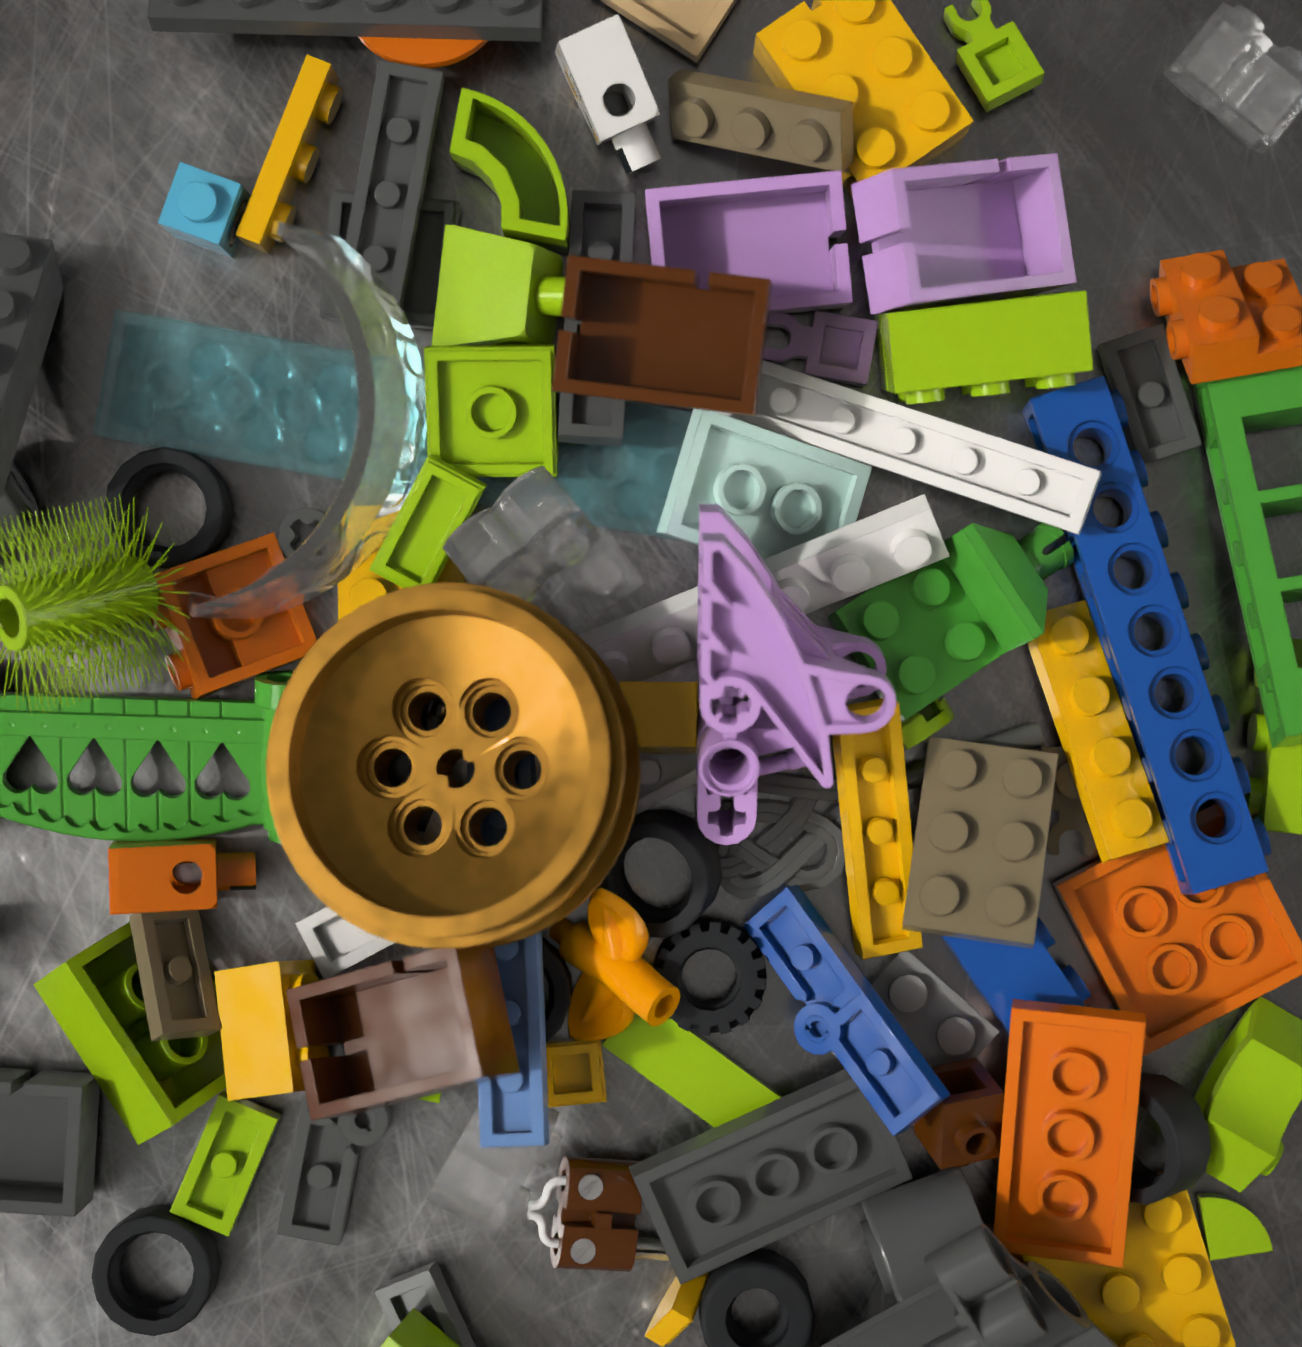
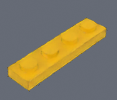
(1095, 734)
(875, 833)

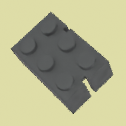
(47, 1141)

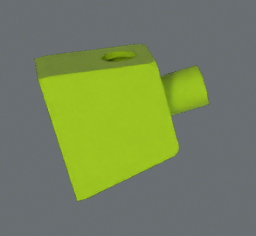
(496, 291)

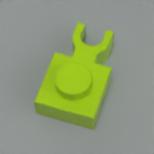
(994, 60)

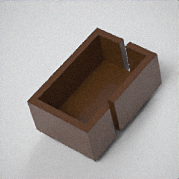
(661, 337)
(403, 1030)

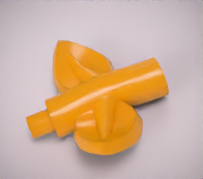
(614, 974)

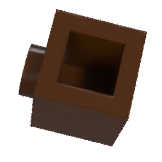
(968, 1121)

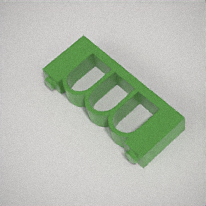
(1227, 413)

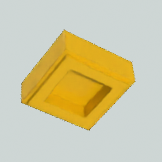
(575, 1072)

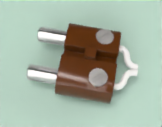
(594, 1217)

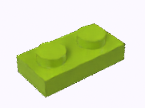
(225, 1163)

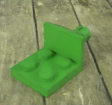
(957, 611)

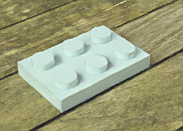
(764, 481)

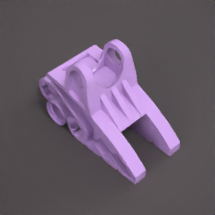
(790, 668)

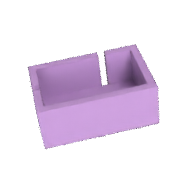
(759, 230)
(960, 241)

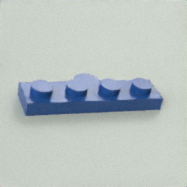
(844, 1011)

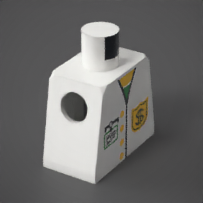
(605, 62)

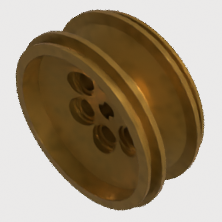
(362, 704)

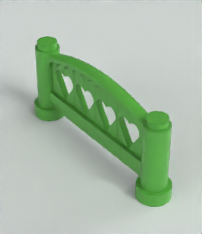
(126, 733)

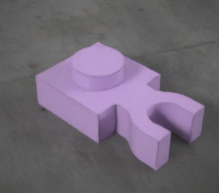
(834, 347)

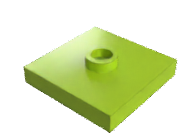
(492, 408)

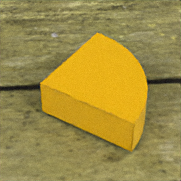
(676, 1310)

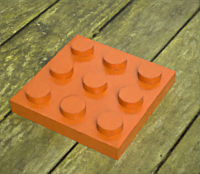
(1179, 952)

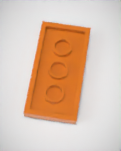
(1068, 1131)

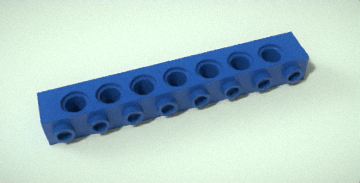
(1243, 842)

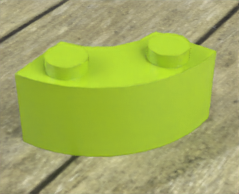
(516, 165)
(1252, 1093)

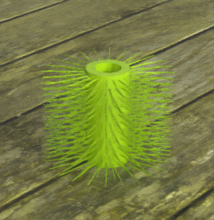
(80, 603)

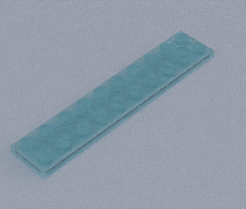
(299, 409)

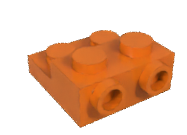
(1228, 317)
(224, 649)

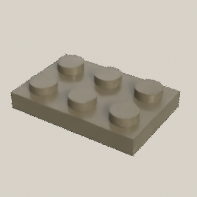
(980, 842)

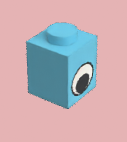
(204, 209)

